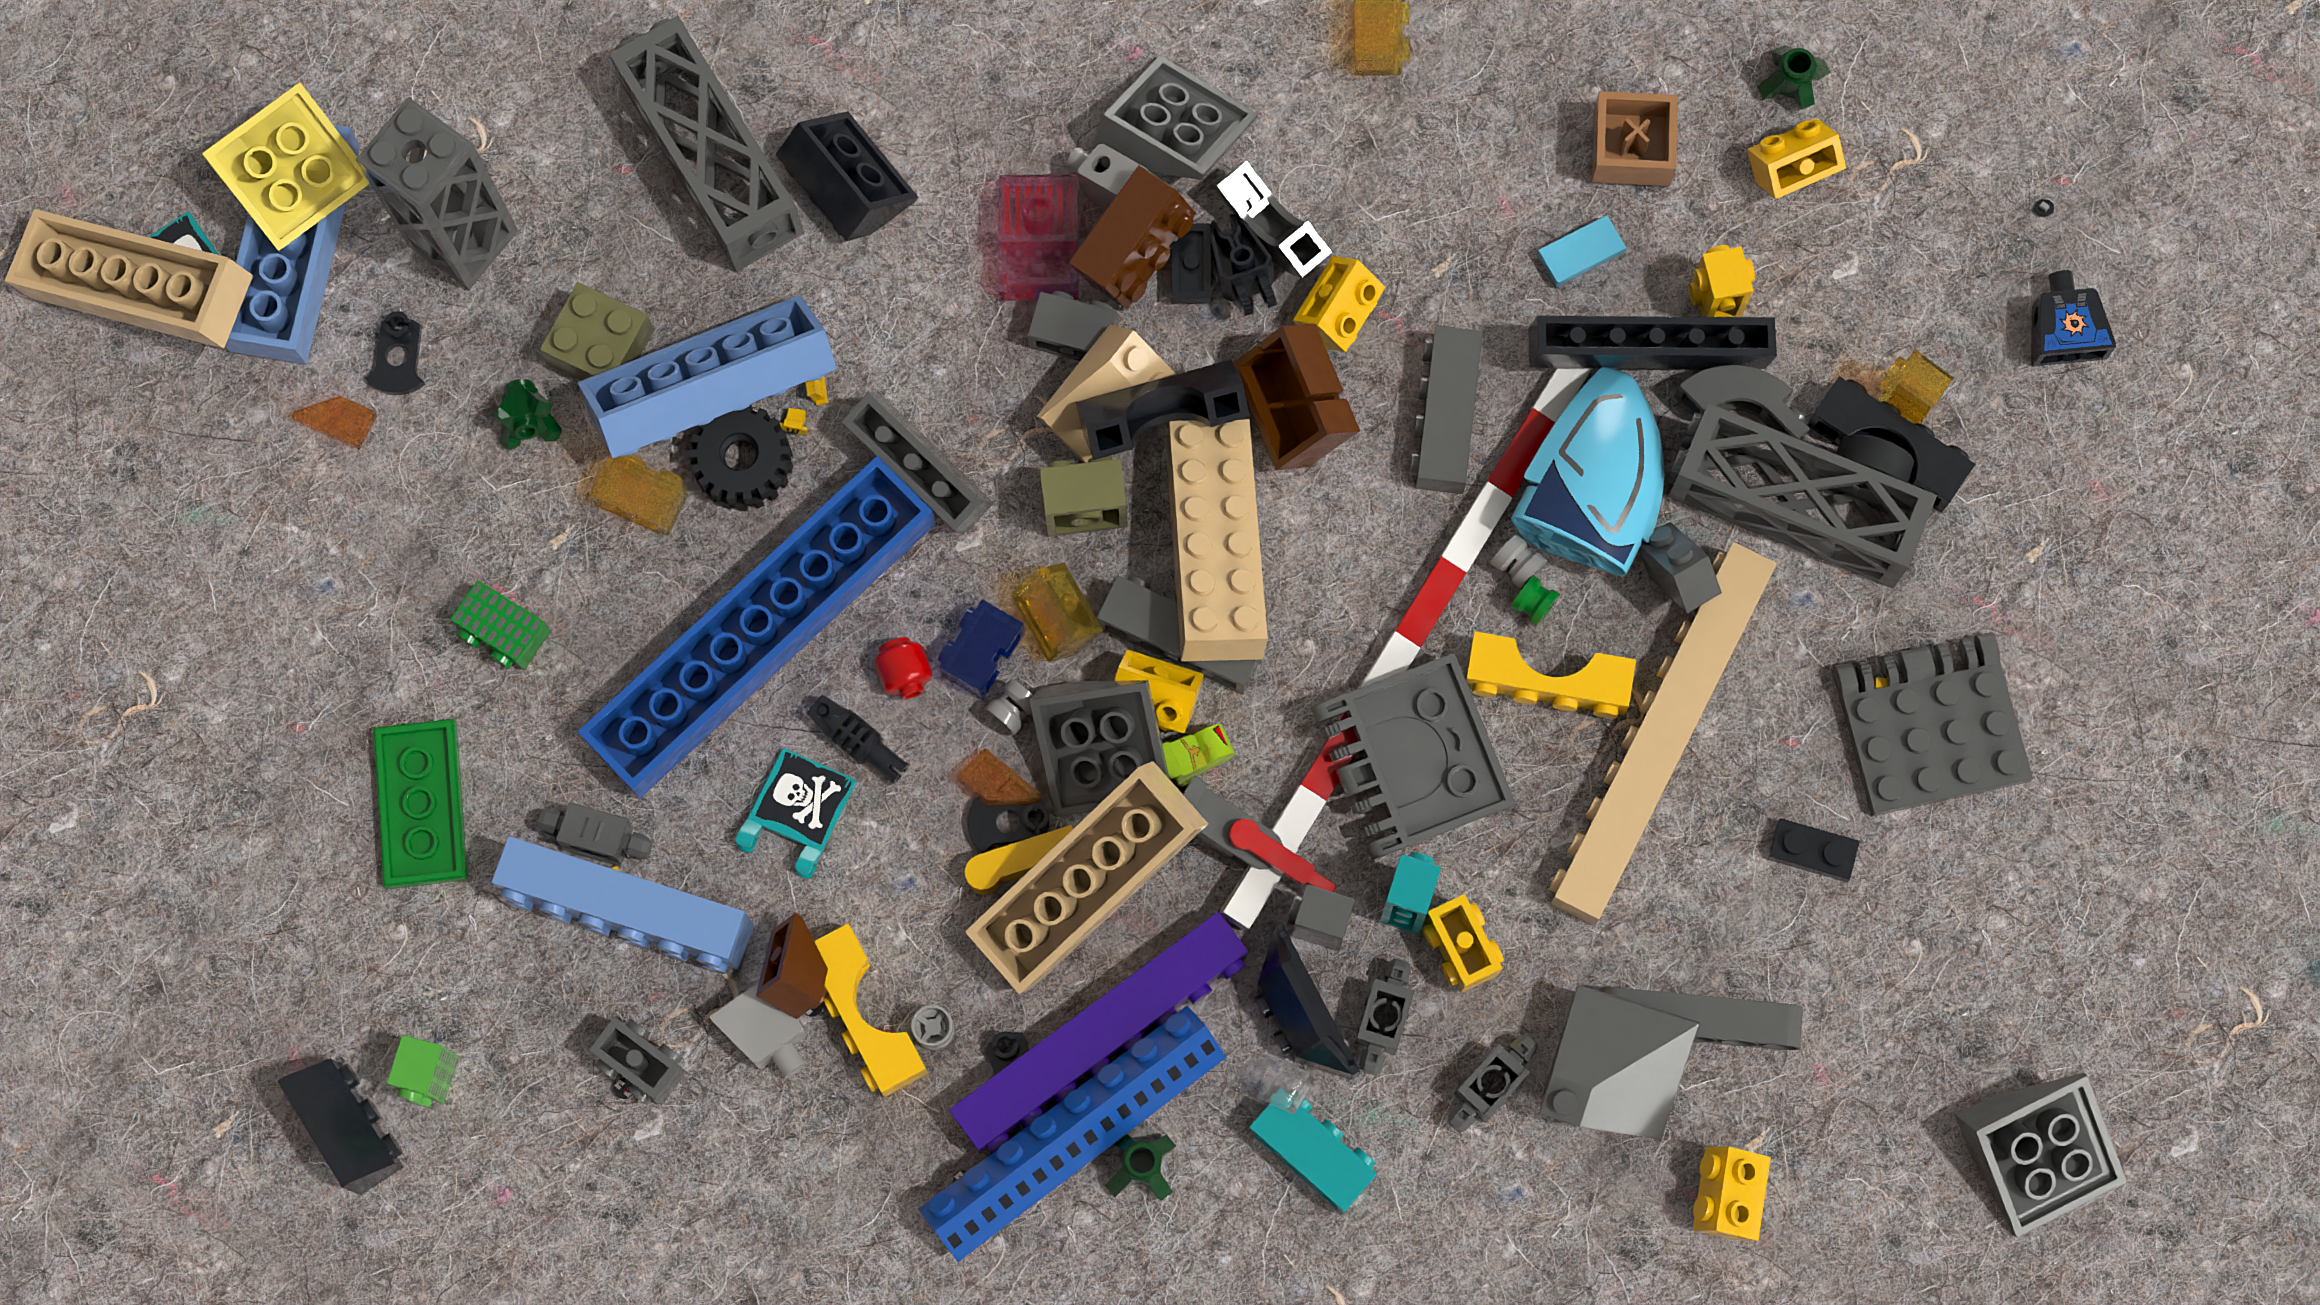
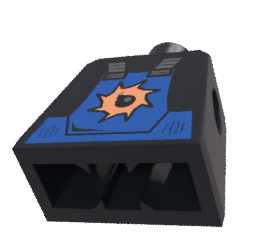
(2069, 324)

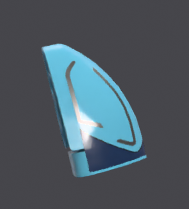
(1596, 477)

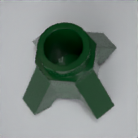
(1794, 75)
(524, 415)
(1141, 1165)

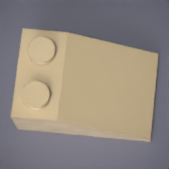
(1112, 364)

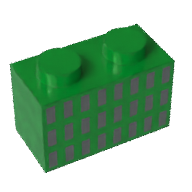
(500, 626)

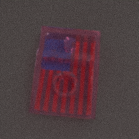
(1037, 235)

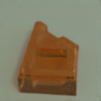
(996, 782)

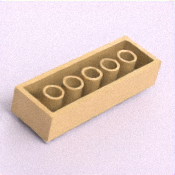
(129, 278)
(1216, 541)
(1086, 877)

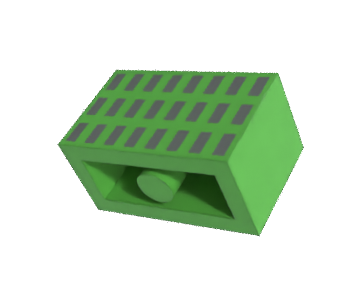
(422, 1071)

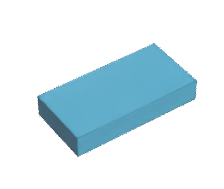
(1581, 251)

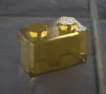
(1379, 37)
(1914, 386)
(640, 493)
(1056, 612)

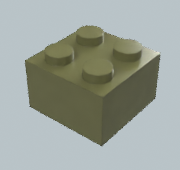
(595, 334)
(1083, 496)

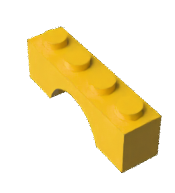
(1499, 668)
(889, 1056)

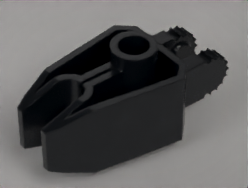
(1242, 265)

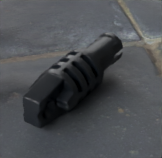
(856, 737)

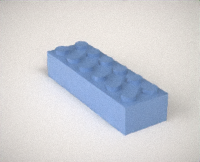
(286, 286)
(707, 376)
(623, 904)

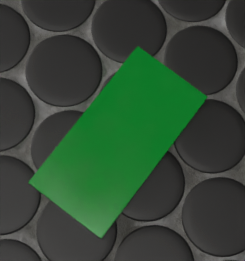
(420, 804)

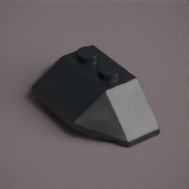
(1299, 1011)

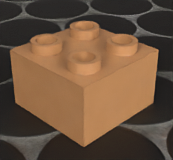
(1634, 138)

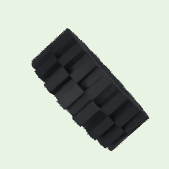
(747, 485)

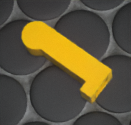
(990, 869)

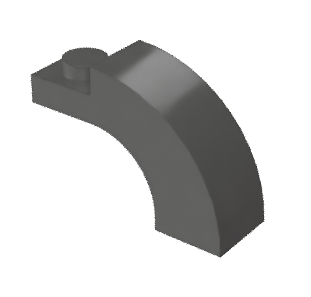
(1287, 239)
(1747, 391)

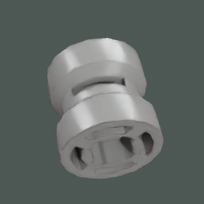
(1518, 561)
(1007, 712)
(928, 1023)

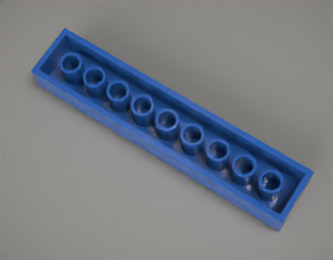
(757, 627)

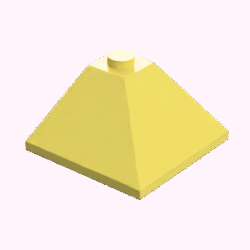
(287, 166)

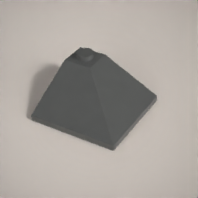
(1173, 122)
(1094, 739)
(1617, 1065)
(2042, 1150)

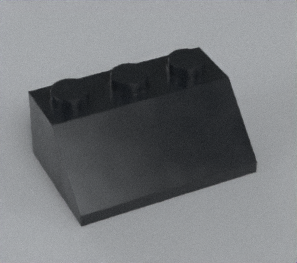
(845, 174)
(343, 1124)

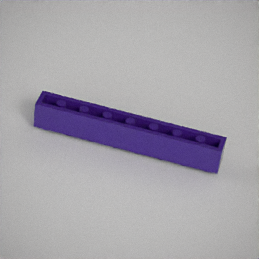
(1099, 1033)

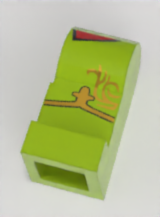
(1197, 753)

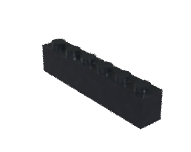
(1651, 342)

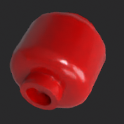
(903, 668)

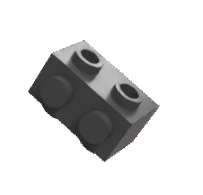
(626, 1052)

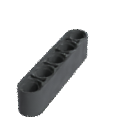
(1727, 1019)

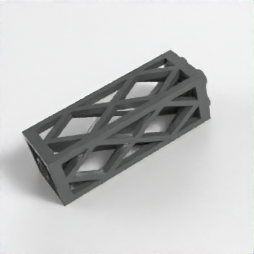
(652, 59)
(438, 193)
(1813, 471)

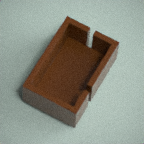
(1133, 237)
(1296, 396)

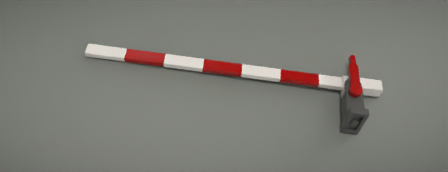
(1272, 852)

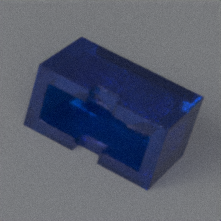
(982, 642)

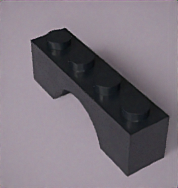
(1203, 395)
(1852, 411)

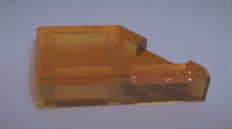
(338, 419)

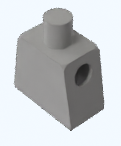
(1101, 173)
(762, 1031)

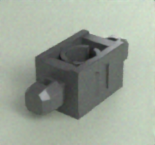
(594, 834)
(1520, 1051)
(1372, 1058)

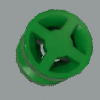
(1535, 600)

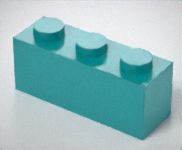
(1411, 892)
(1315, 1153)

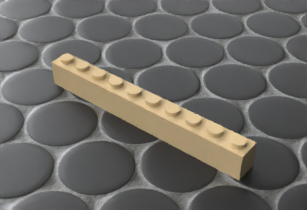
(1662, 736)

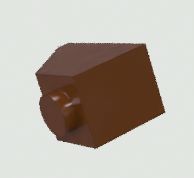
(792, 969)

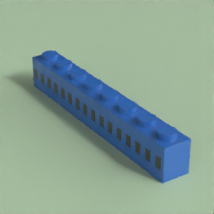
(1072, 1133)

